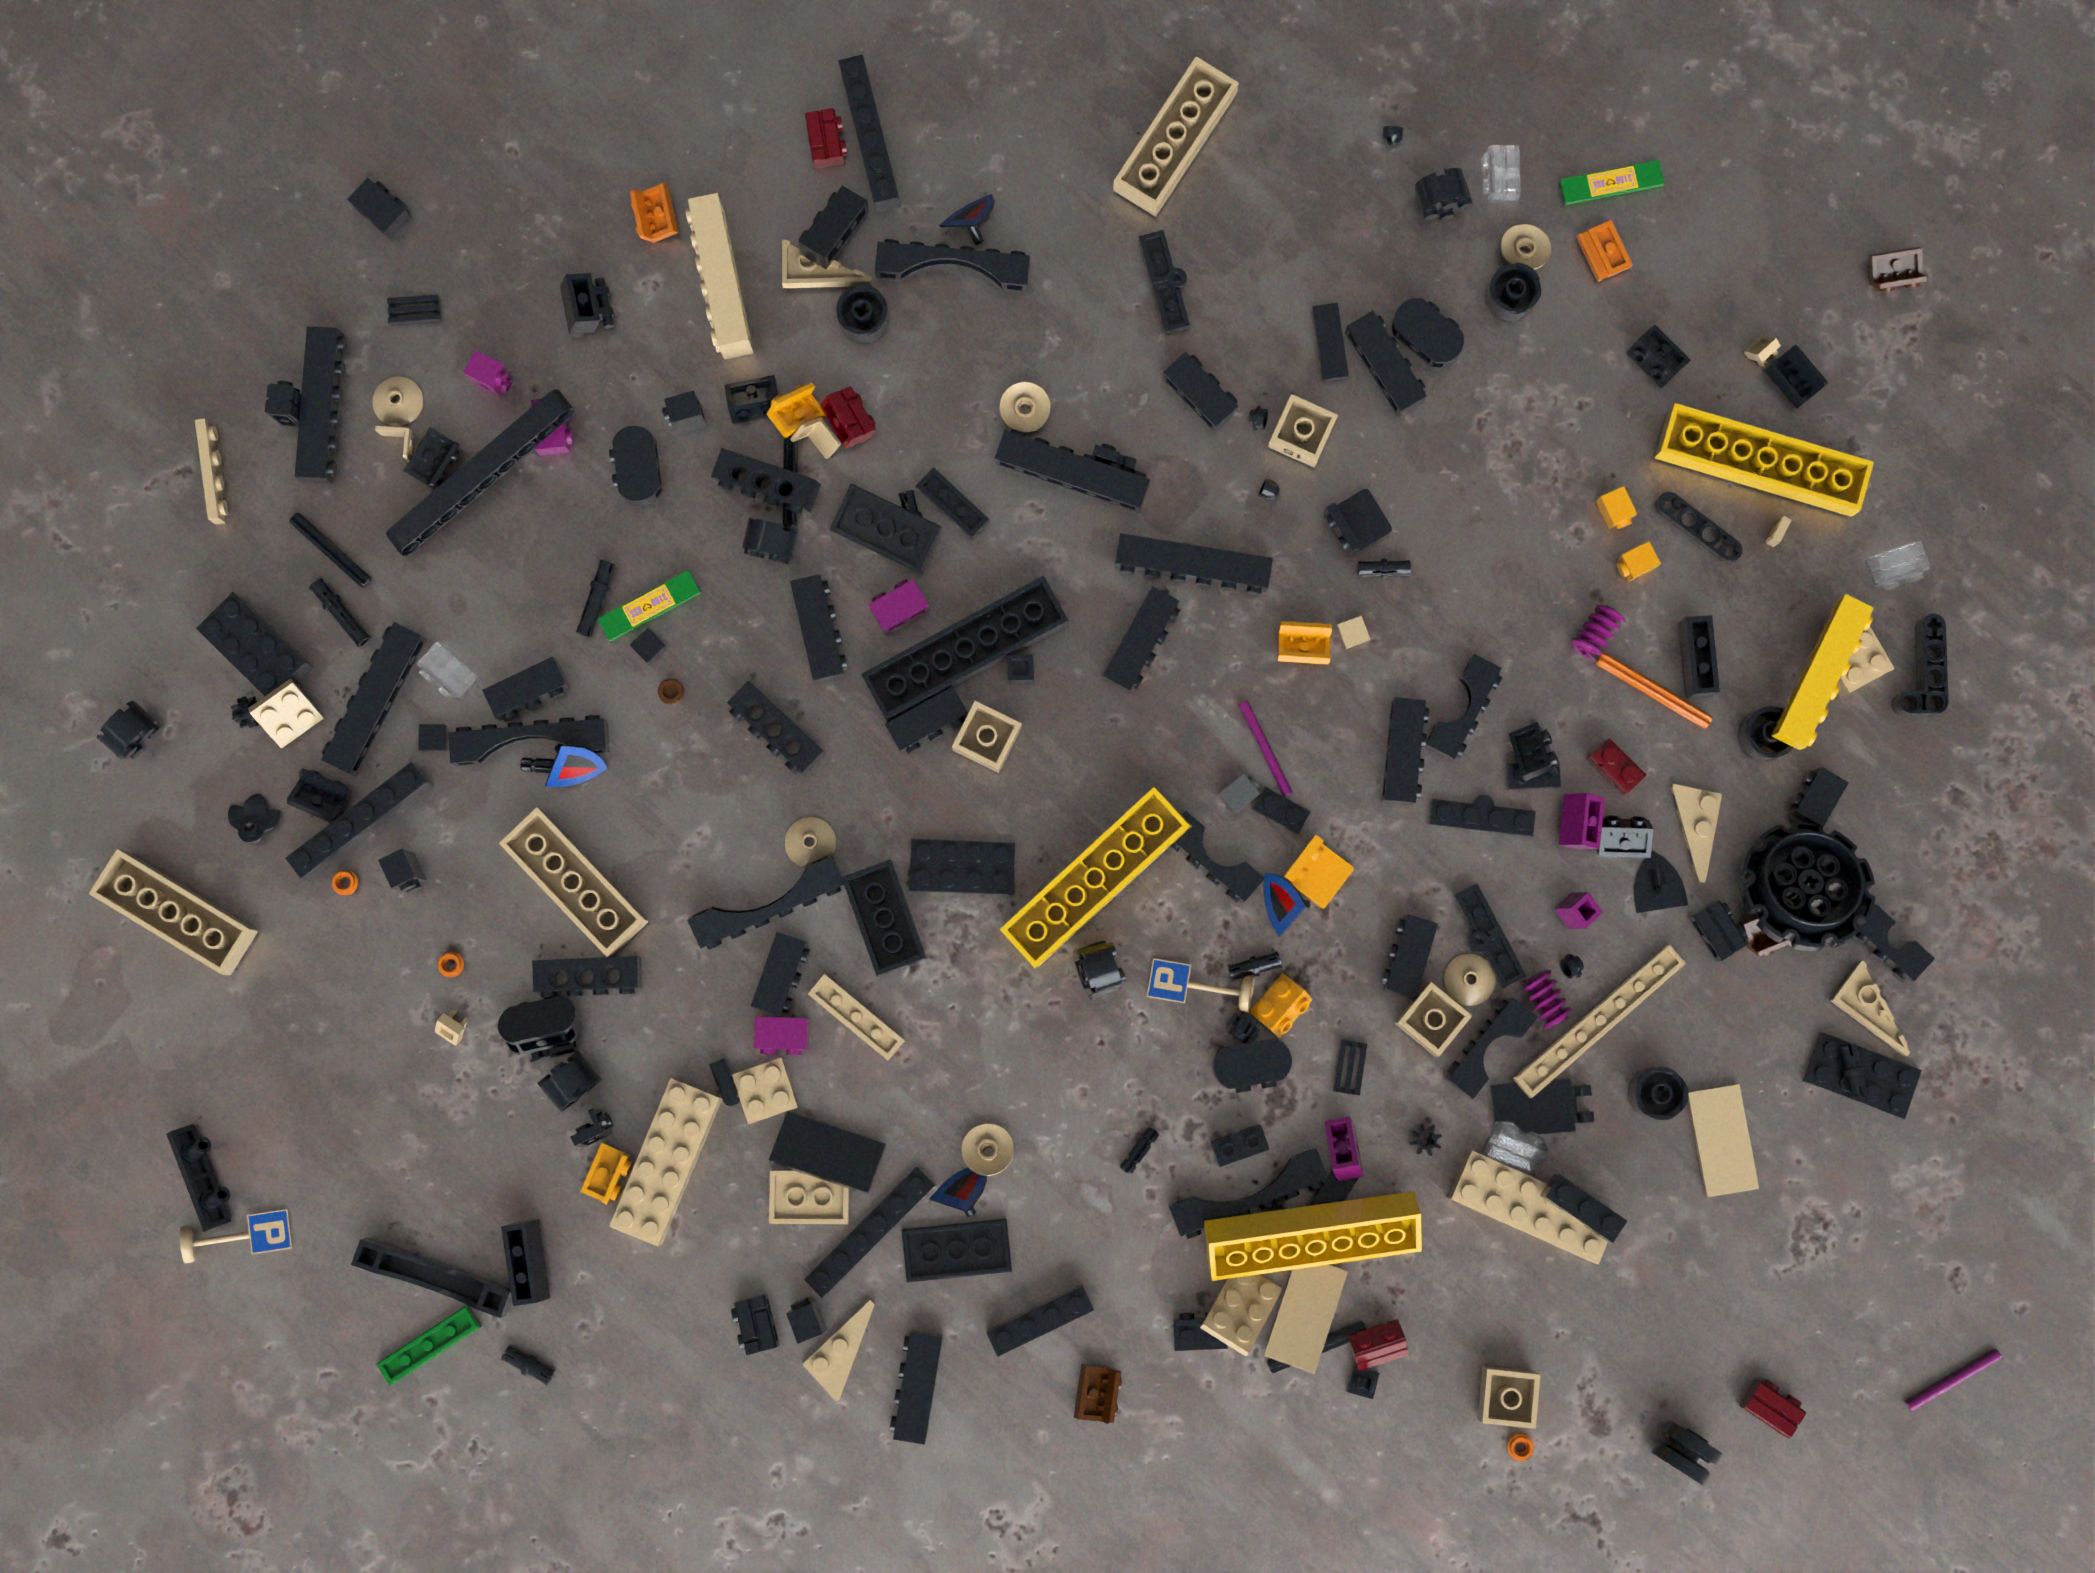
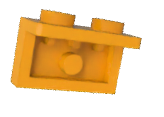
(794, 409)
(1304, 642)
(1281, 1005)
(606, 1173)

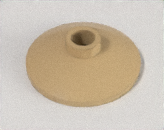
(1526, 238)
(1025, 395)
(407, 408)
(807, 827)
(1457, 985)
(985, 1137)

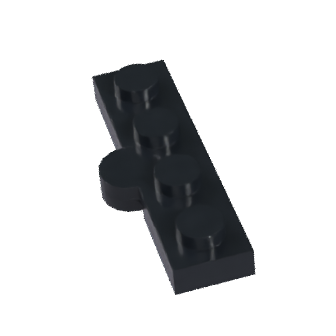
(1165, 281)
(1482, 817)
(1488, 936)

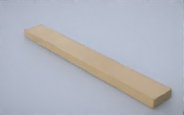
(1599, 1020)

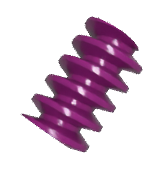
(1596, 630)
(1547, 998)

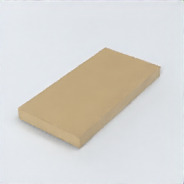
(1722, 1140)
(1306, 1316)

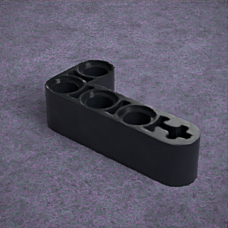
(1925, 664)

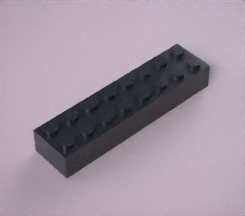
(965, 648)

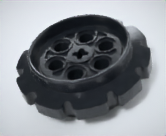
(1807, 886)

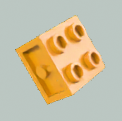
(1318, 872)

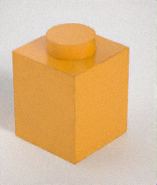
(1616, 508)
(1637, 562)

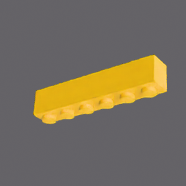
(1822, 672)

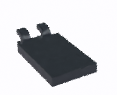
(1546, 1113)

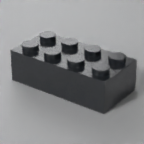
(253, 645)
(884, 918)

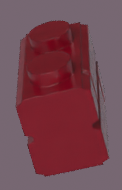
(824, 138)
(848, 417)
(1616, 766)
(1378, 1345)
(1773, 1408)

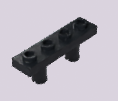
(199, 1178)

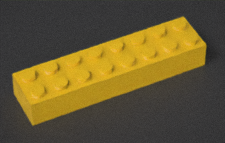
(1764, 460)
(1095, 877)
(1313, 1235)

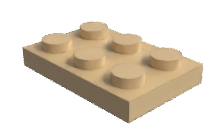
(806, 1199)
(1241, 1311)

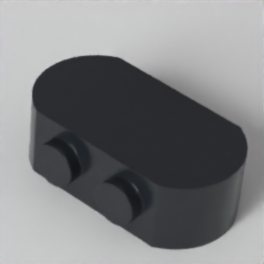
(1428, 333)
(636, 466)
(539, 1025)
(1252, 1064)

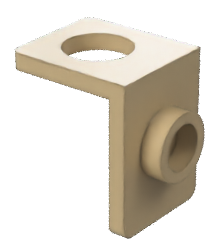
(398, 430)
(820, 435)

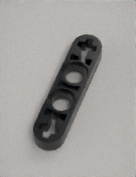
(1700, 524)

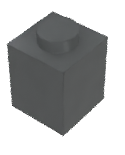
(1240, 793)

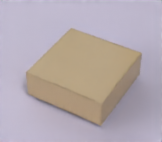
(1778, 531)
(1353, 632)

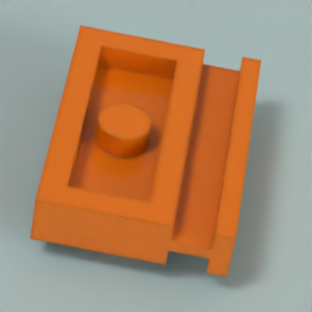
(1604, 250)

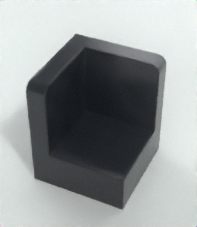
(1020, 669)

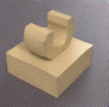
(1763, 348)
(449, 1028)

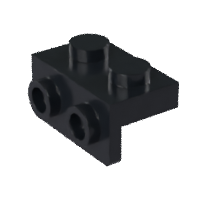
(1796, 376)
(431, 458)
(319, 795)

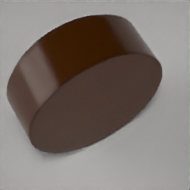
(671, 691)

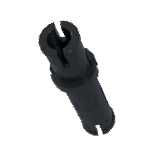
(321, 589)
(593, 605)

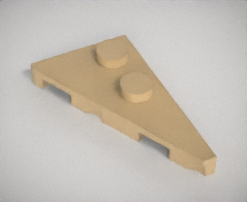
(803, 273)
(1699, 817)
(1862, 1001)
(835, 1358)

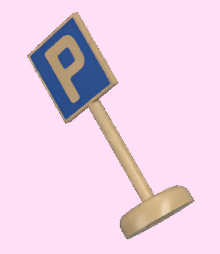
(1171, 981)
(266, 1232)

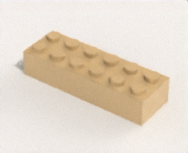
(1175, 136)
(720, 276)
(573, 882)
(173, 912)
(666, 1162)
(1517, 1202)

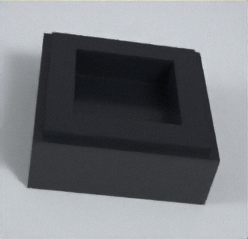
(648, 646)
(432, 737)

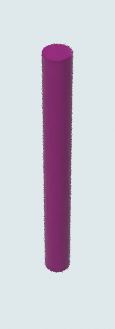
(1265, 748)
(1953, 1380)

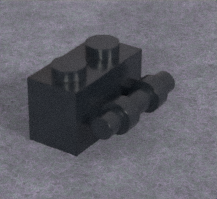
(581, 305)

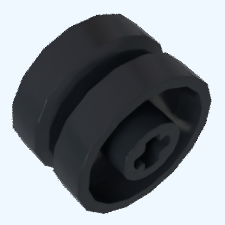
(1687, 1452)

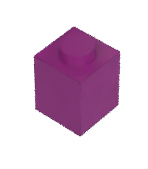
(1578, 910)

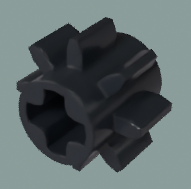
(241, 713)
(1243, 1026)
(1432, 1136)

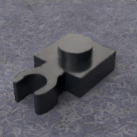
(1108, 453)

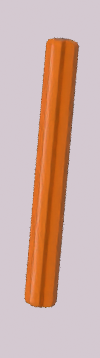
(1654, 690)

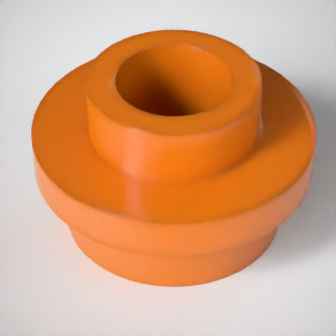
(337, 882)
(445, 958)
(1528, 1449)

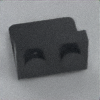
(1357, 522)

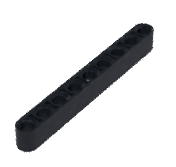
(480, 472)

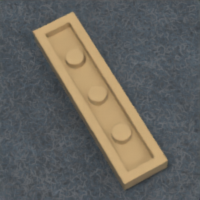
(209, 461)
(856, 1017)

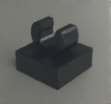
(1363, 1382)

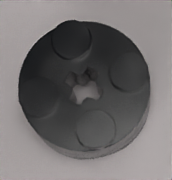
(1443, 194)
(854, 302)
(1508, 305)
(770, 539)
(128, 731)
(1753, 735)
(1098, 969)
(1661, 1079)
(569, 1081)

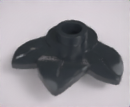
(253, 814)

